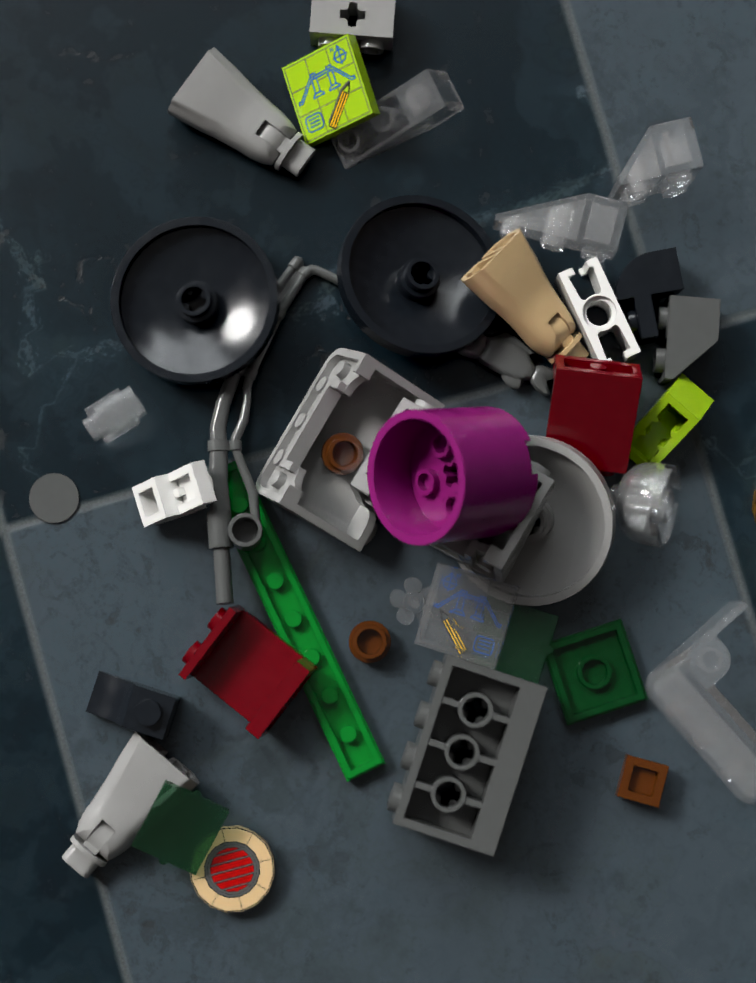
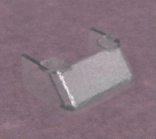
(688, 699)

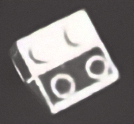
(661, 163)

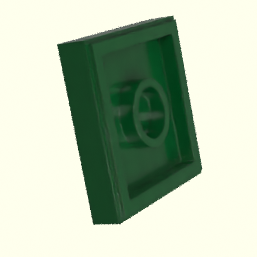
(594, 672)

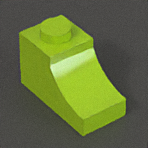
(668, 421)

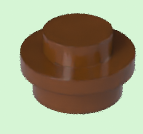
(342, 453)
(369, 641)

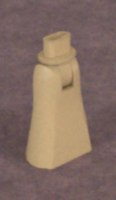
(520, 292)

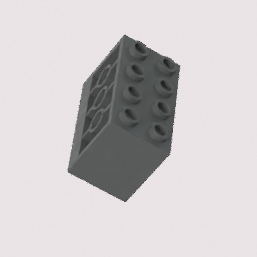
(489, 772)

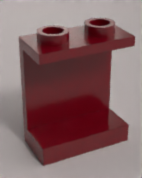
(595, 409)
(248, 667)

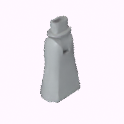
(232, 110)
(123, 803)

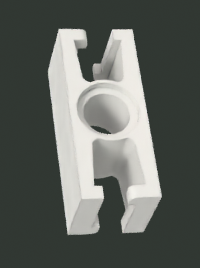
(603, 298)

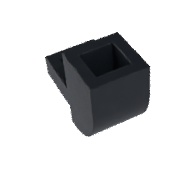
(647, 279)

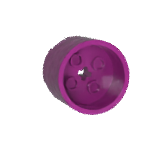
(451, 474)

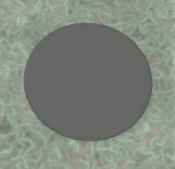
(54, 498)

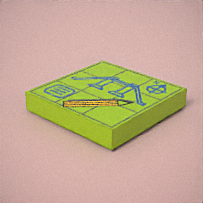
(330, 90)

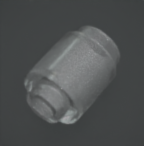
(114, 415)

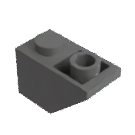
(687, 330)

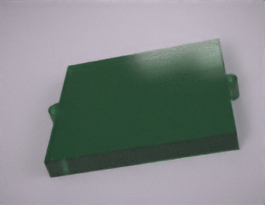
(527, 643)
(180, 827)

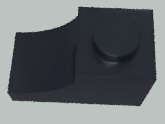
(133, 705)

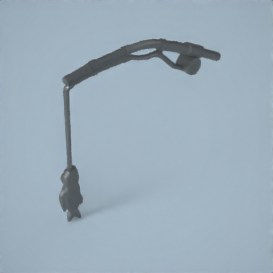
(497, 352)

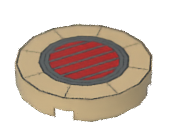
(235, 870)

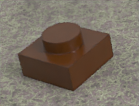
(642, 780)

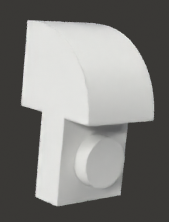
(174, 494)

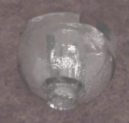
(646, 502)

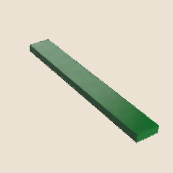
(300, 628)

